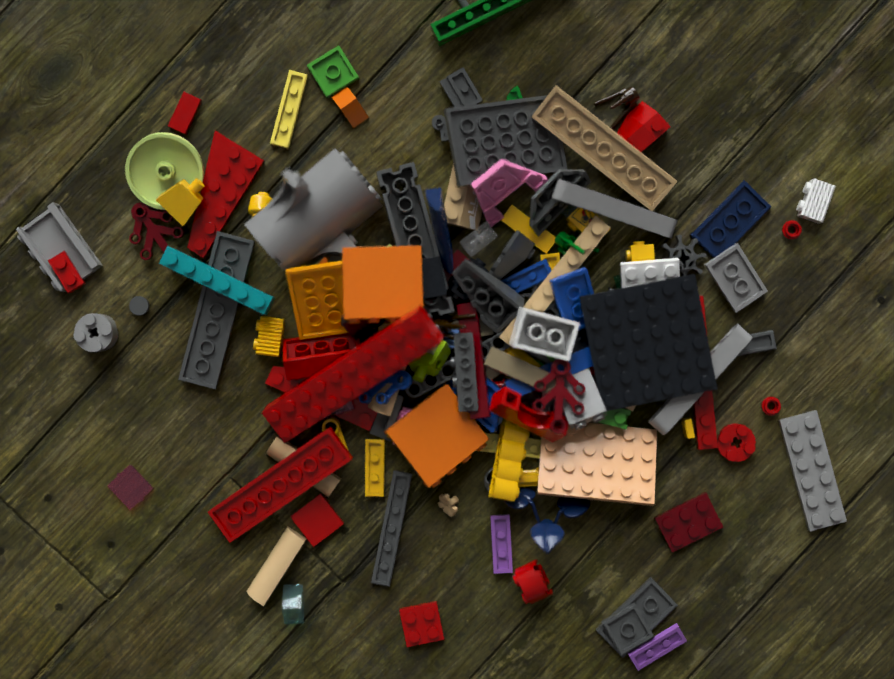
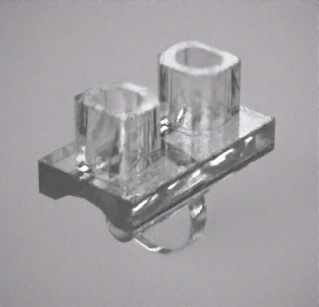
(478, 239)

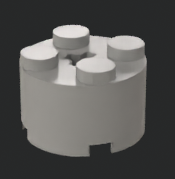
(86, 337)

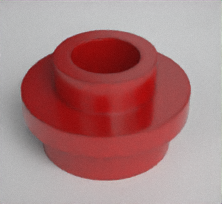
(797, 229)
(777, 406)

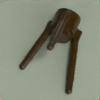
(627, 97)
(446, 325)

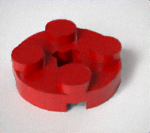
(726, 437)

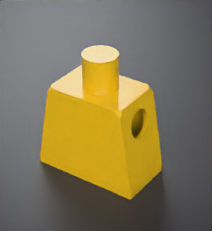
(182, 199)

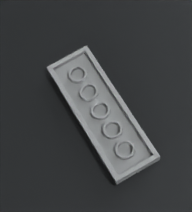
(812, 470)

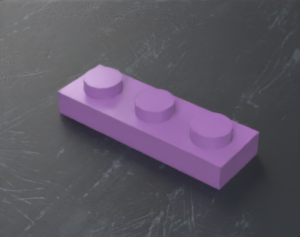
(501, 544)
(657, 646)

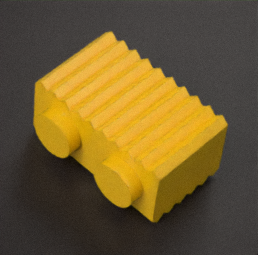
(269, 336)

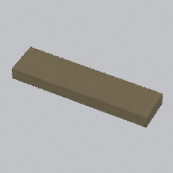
(517, 369)

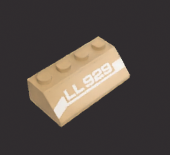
(462, 205)

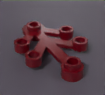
(153, 231)
(559, 393)

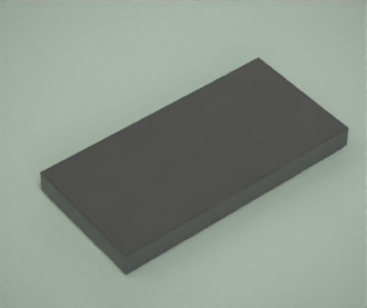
(652, 603)

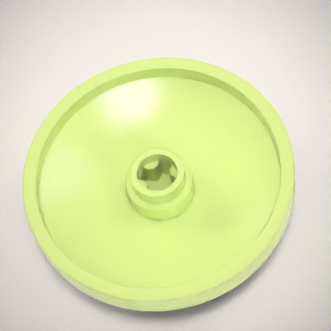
(159, 164)

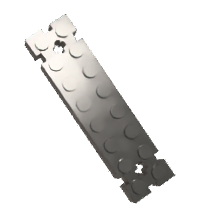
(411, 222)

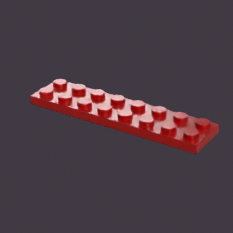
(280, 484)

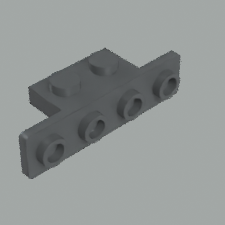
(465, 372)

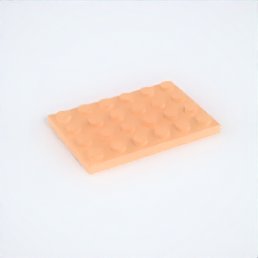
(600, 464)

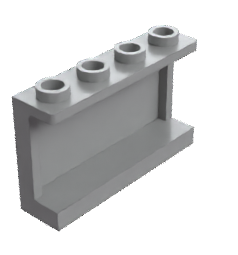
(51, 235)

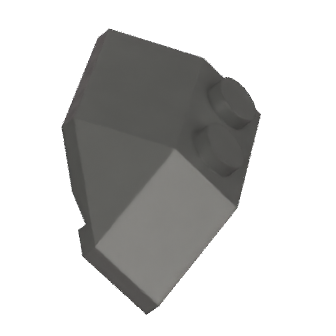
(545, 208)

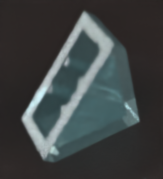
(293, 604)

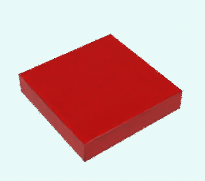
(317, 519)

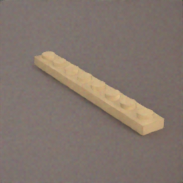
(569, 262)

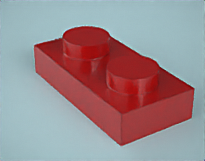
(66, 272)

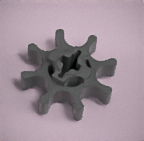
(680, 250)

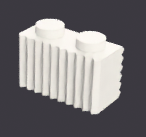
(815, 201)

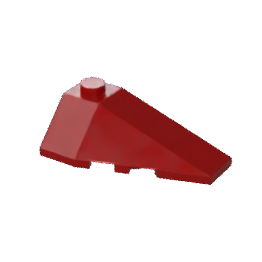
(642, 127)

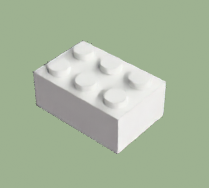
(544, 333)

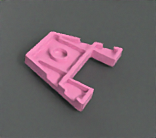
(501, 182)

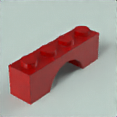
(509, 406)

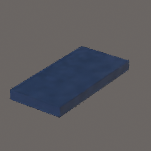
(730, 220)

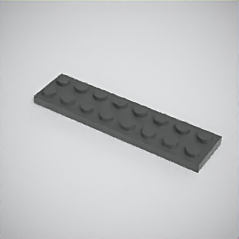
(215, 314)

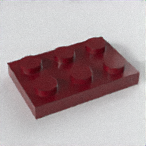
(688, 522)

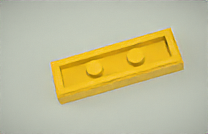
(519, 221)
(374, 467)

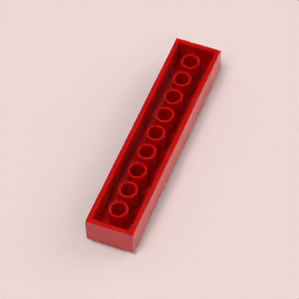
(353, 374)

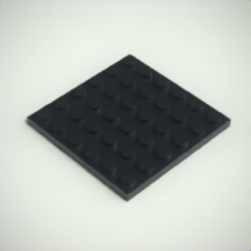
(648, 342)

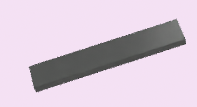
(391, 528)

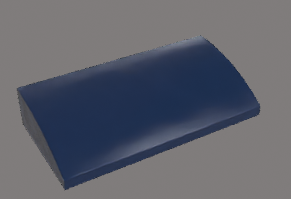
(440, 227)

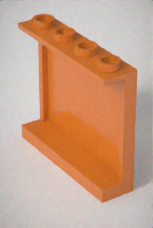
(381, 282)
(437, 436)

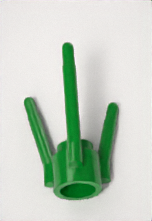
(566, 241)

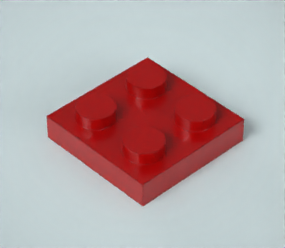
(421, 624)

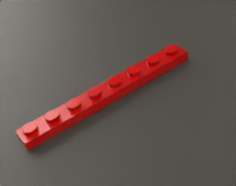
(704, 413)

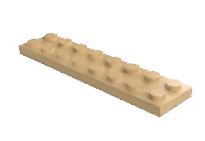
(604, 148)

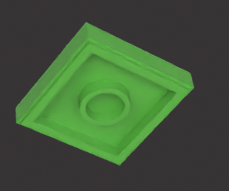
(333, 71)

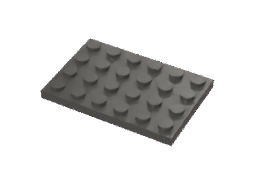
(497, 131)

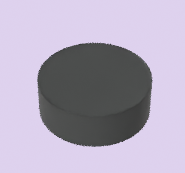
(139, 305)

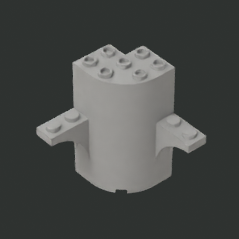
(315, 212)

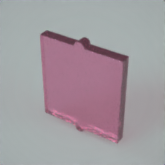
(130, 486)

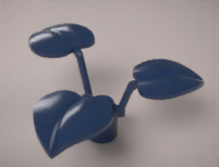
(548, 533)

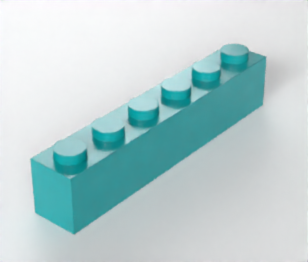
(217, 280)

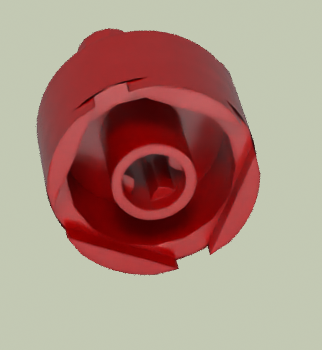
(532, 582)

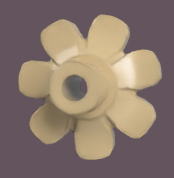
(448, 504)

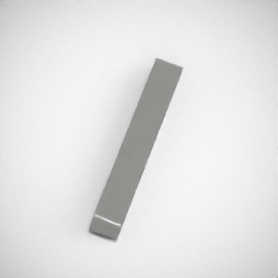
(614, 208)
(721, 357)

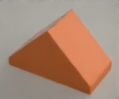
(350, 107)

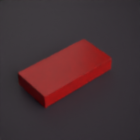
(184, 113)

